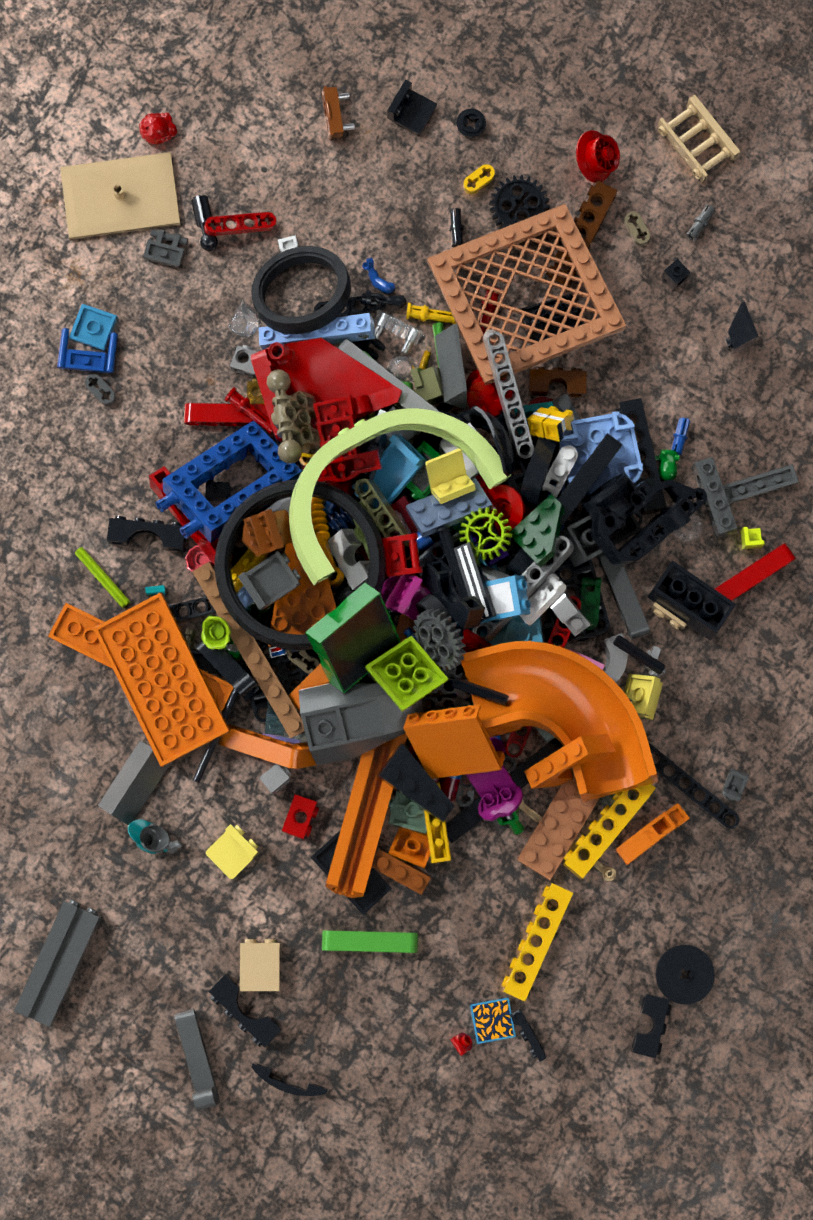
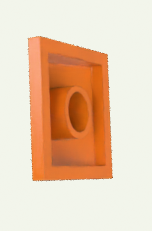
(411, 847)

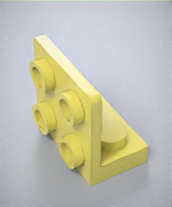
(448, 476)

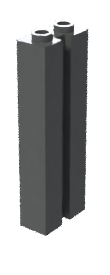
(58, 963)

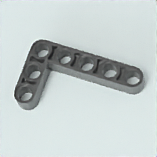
(205, 1088)

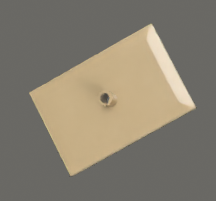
(144, 199)

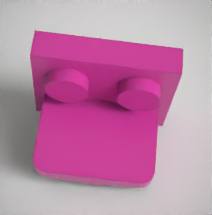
(402, 594)

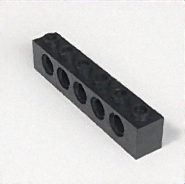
(635, 409)

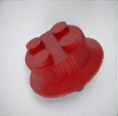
(484, 396)

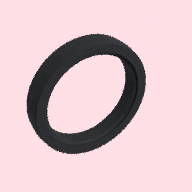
(314, 320)

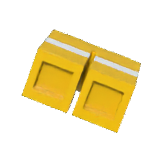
(550, 423)

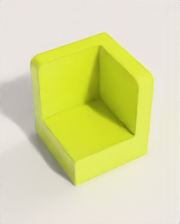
(751, 538)

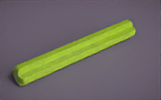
(102, 577)

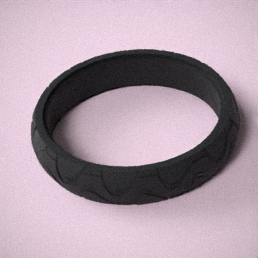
(236, 523)

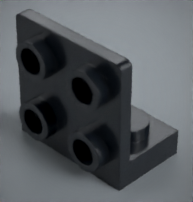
(410, 109)

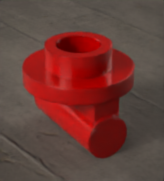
(462, 1043)

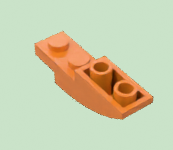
(652, 833)

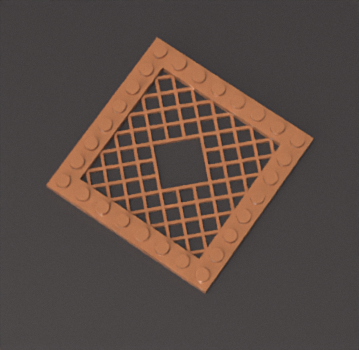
(558, 218)

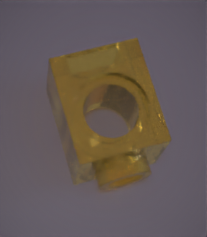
(251, 386)

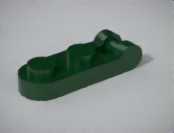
(590, 600)

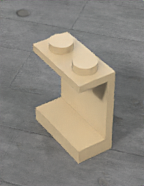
(260, 965)

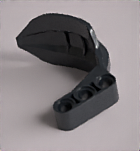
(487, 422)

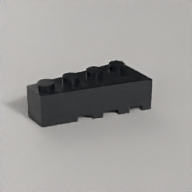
(413, 782)

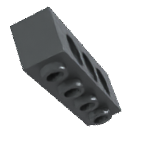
(716, 502)

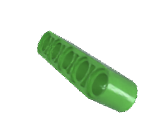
(370, 941)

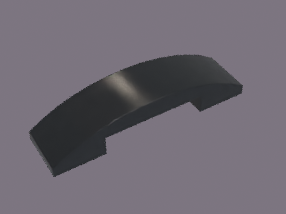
(265, 1072)

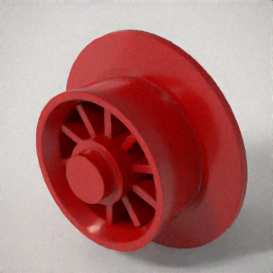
(597, 155)

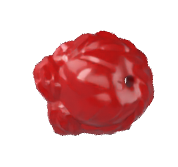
(160, 128)

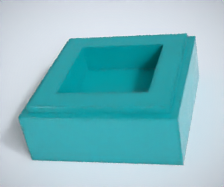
(153, 590)

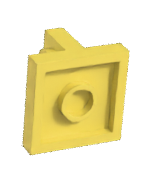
(644, 693)

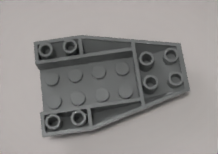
(350, 723)

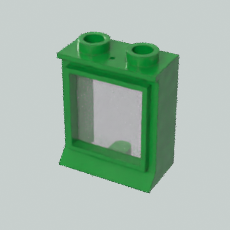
(420, 483)

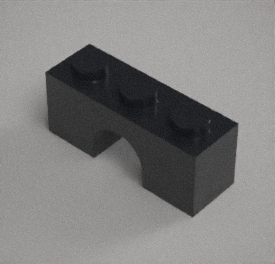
(649, 1043)

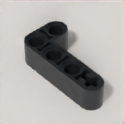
(537, 470)
(230, 670)

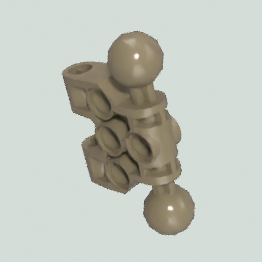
(292, 419)

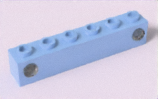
(350, 327)

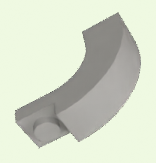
(569, 613)
(615, 658)

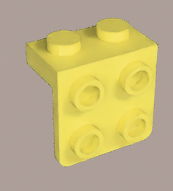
(232, 851)

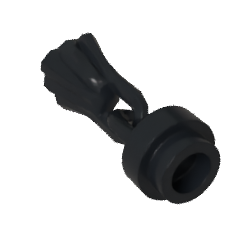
(398, 301)

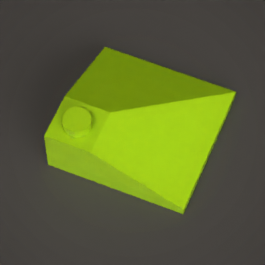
(406, 673)

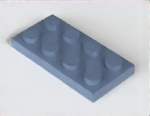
(431, 515)

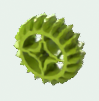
(489, 525)

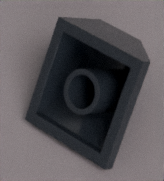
(741, 332)

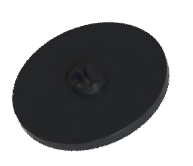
(700, 976)

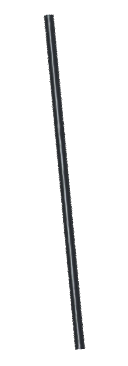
(227, 710)

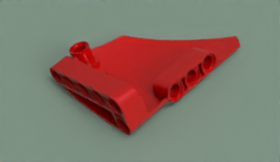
(324, 373)

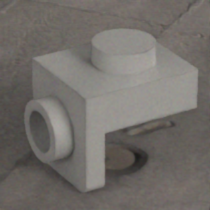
(654, 652)

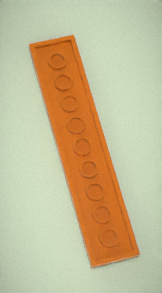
(76, 631)

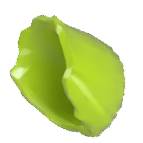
(216, 632)

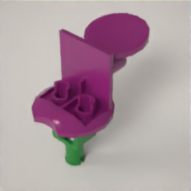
(498, 794)

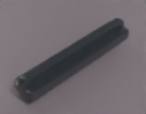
(639, 654)
(480, 691)

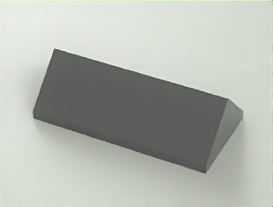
(451, 367)
(133, 784)

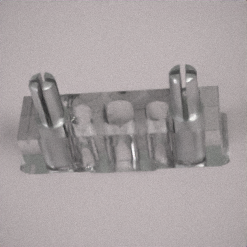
(399, 328)

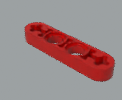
(240, 225)

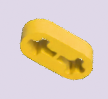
(481, 182)

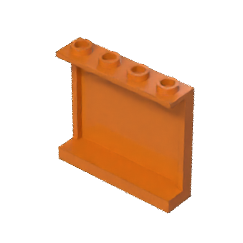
(452, 742)

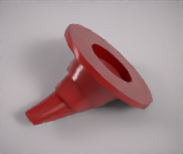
(510, 503)

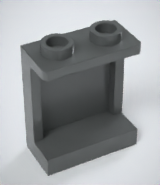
(270, 580)

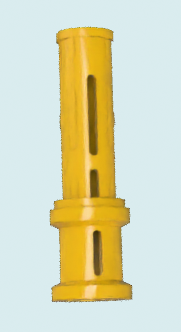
(424, 313)

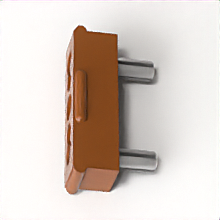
(332, 112)

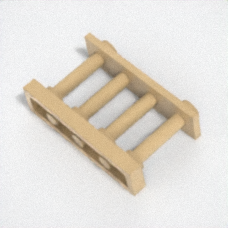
(707, 123)

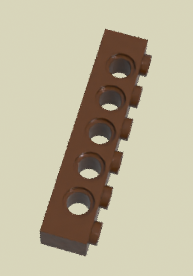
(606, 196)

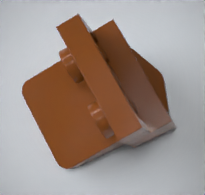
(266, 531)

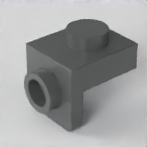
(734, 785)

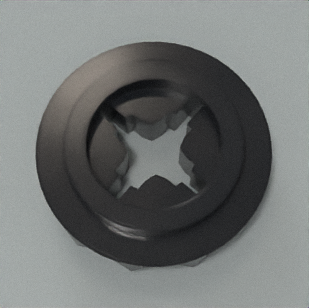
(473, 115)

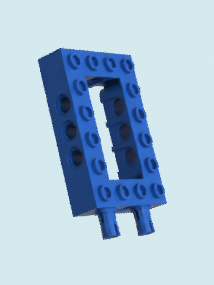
(183, 483)

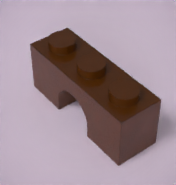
(573, 381)

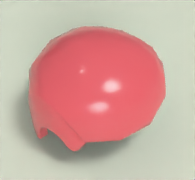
(196, 558)

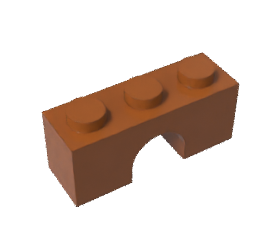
(400, 871)

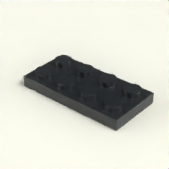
(376, 885)

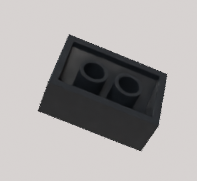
(546, 314)

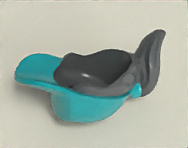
(151, 837)

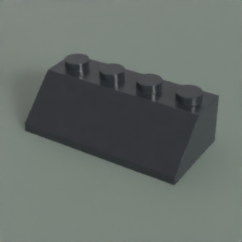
(691, 600)

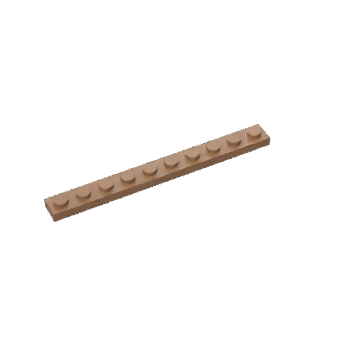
(253, 657)

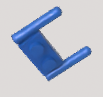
(86, 360)

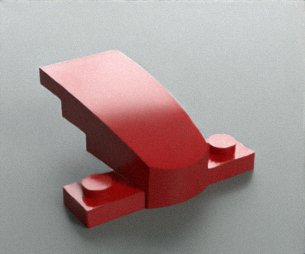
(331, 418)

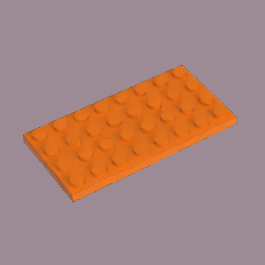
(161, 679)

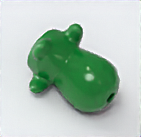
(668, 466)

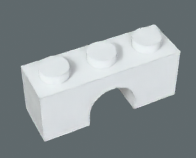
(343, 548)

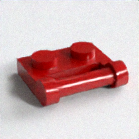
(396, 557)

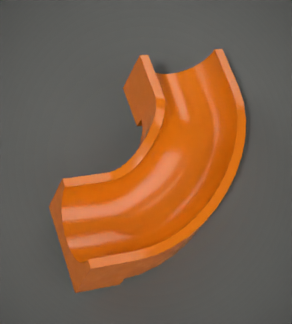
(568, 700)

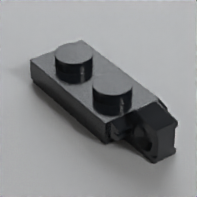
(528, 1035)

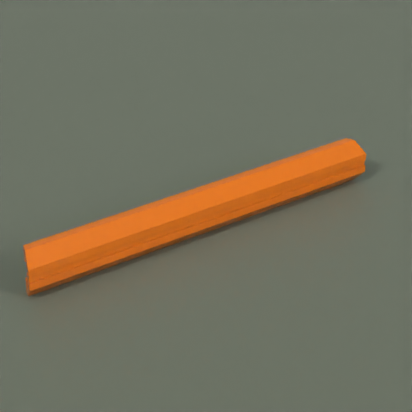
(364, 813)

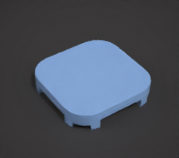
(587, 435)

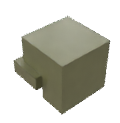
(428, 384)

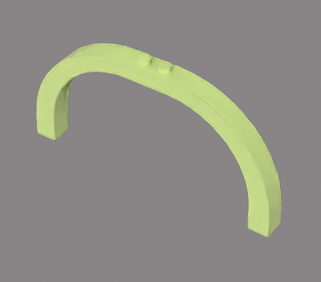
(429, 421)

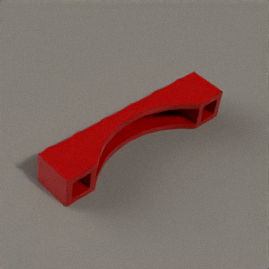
(156, 485)

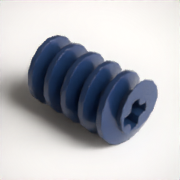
(339, 521)

